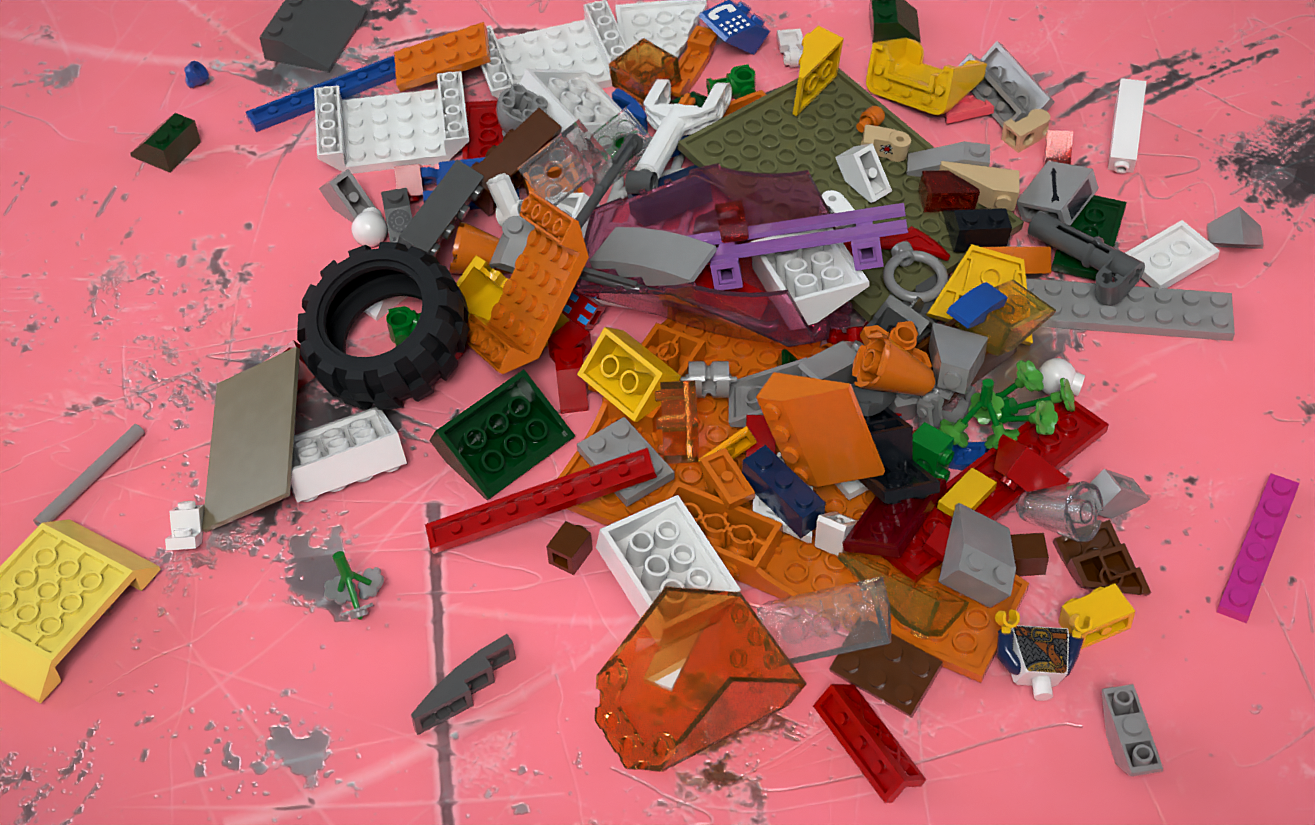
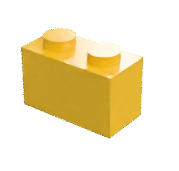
(1106, 607)

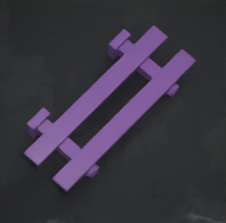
(863, 238)

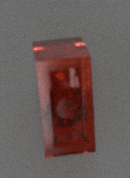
(946, 191)

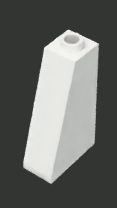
(1126, 125)

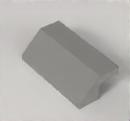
(1008, 86)

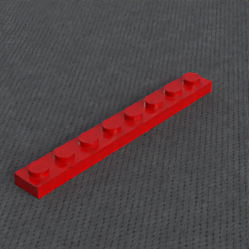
(540, 500)

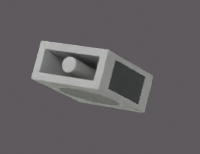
(1059, 192)

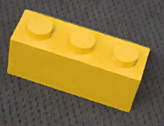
(626, 373)

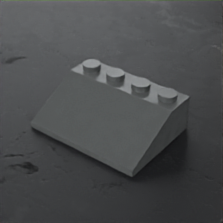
(311, 32)
(443, 208)

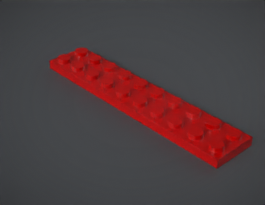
(1071, 436)

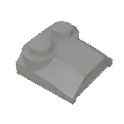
(511, 243)

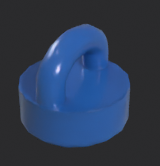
(195, 74)

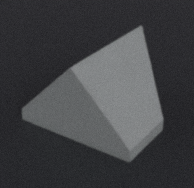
(1235, 230)

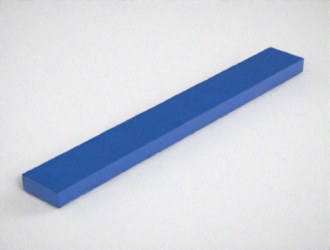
(304, 100)

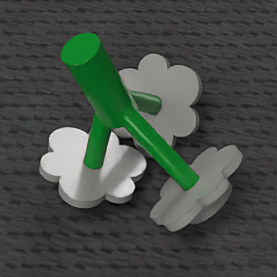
(343, 589)

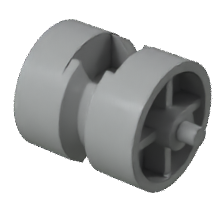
(710, 379)

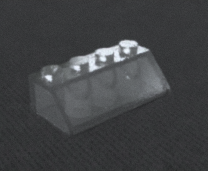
(830, 620)

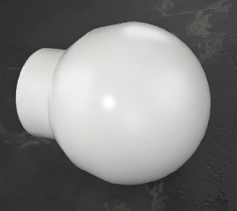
(369, 227)
(1059, 368)

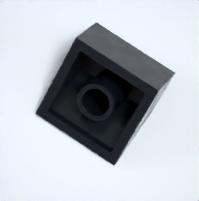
(977, 227)

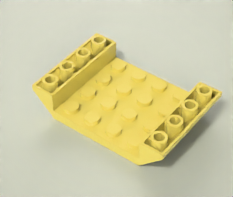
(54, 594)

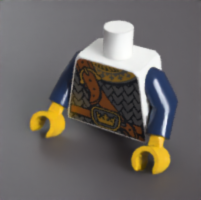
(1039, 654)

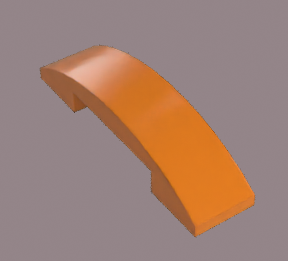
(695, 58)

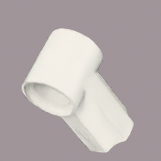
(505, 197)

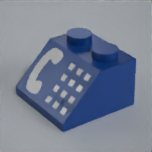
(736, 25)

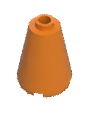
(469, 243)
(890, 368)

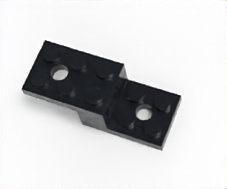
(902, 475)

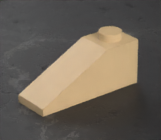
(996, 185)

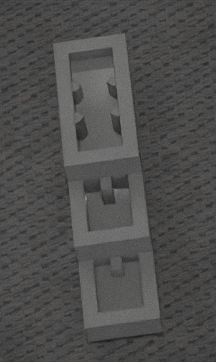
(455, 690)

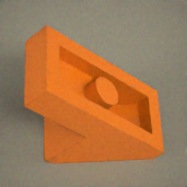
(726, 479)

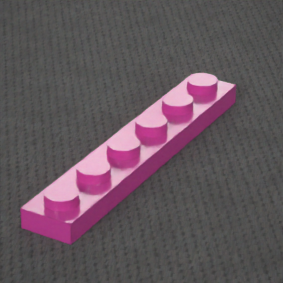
(1258, 548)

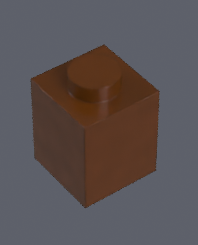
(569, 547)
(1030, 554)

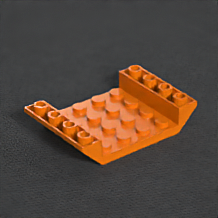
(535, 290)

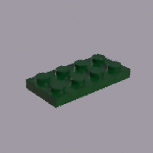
(1098, 218)

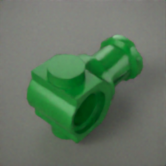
(741, 80)
(401, 323)

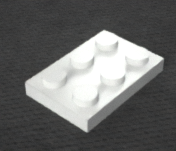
(1173, 255)

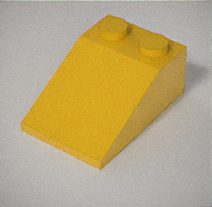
(817, 65)

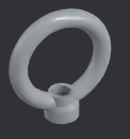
(904, 256)

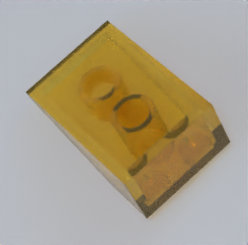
(1013, 322)

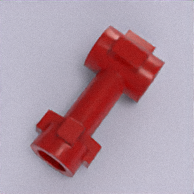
(852, 334)

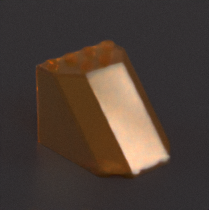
(726, 681)

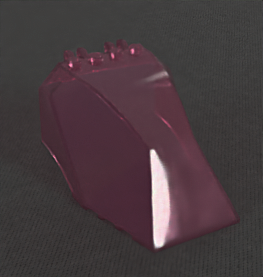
(689, 209)

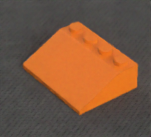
(819, 429)

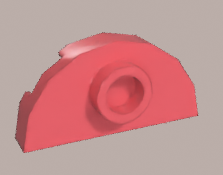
(968, 109)

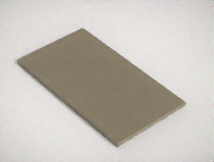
(252, 440)

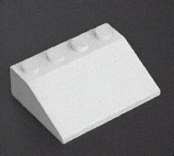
(571, 97)
(815, 276)
(344, 453)
(661, 550)

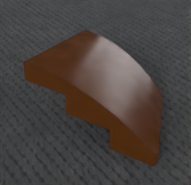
(1102, 562)

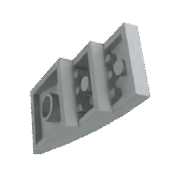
(654, 255)

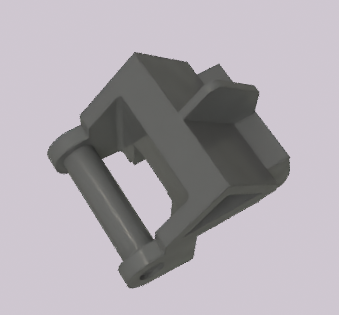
(897, 311)

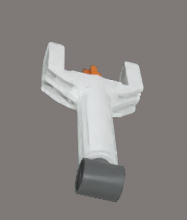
(672, 123)

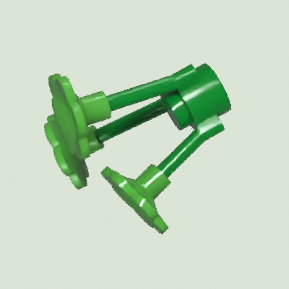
(1044, 415)

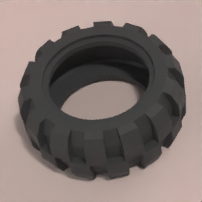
(354, 287)

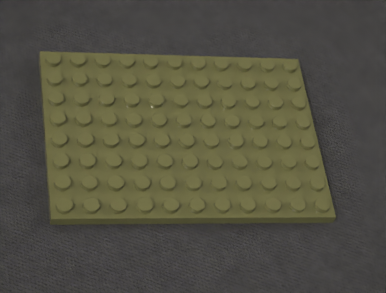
(773, 141)

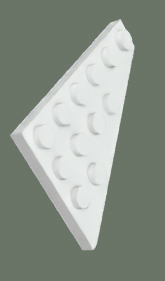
(660, 22)

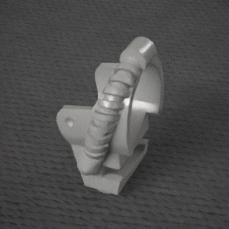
(930, 406)

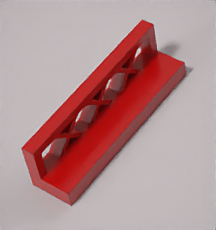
(866, 740)

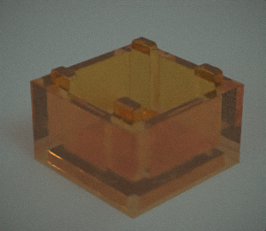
(640, 68)
(678, 422)

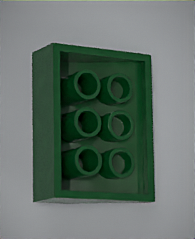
(502, 435)

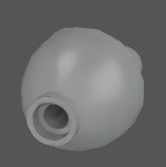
(516, 106)

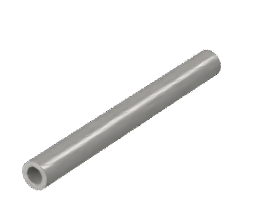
(90, 475)

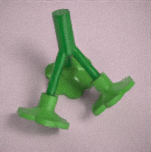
(986, 408)

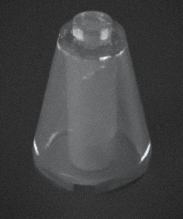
(1064, 509)

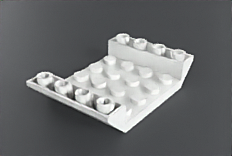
(570, 46)
(391, 128)

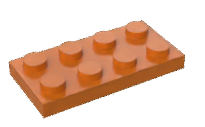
(443, 54)

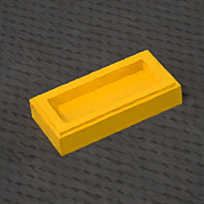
(969, 491)

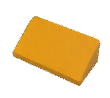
(736, 444)

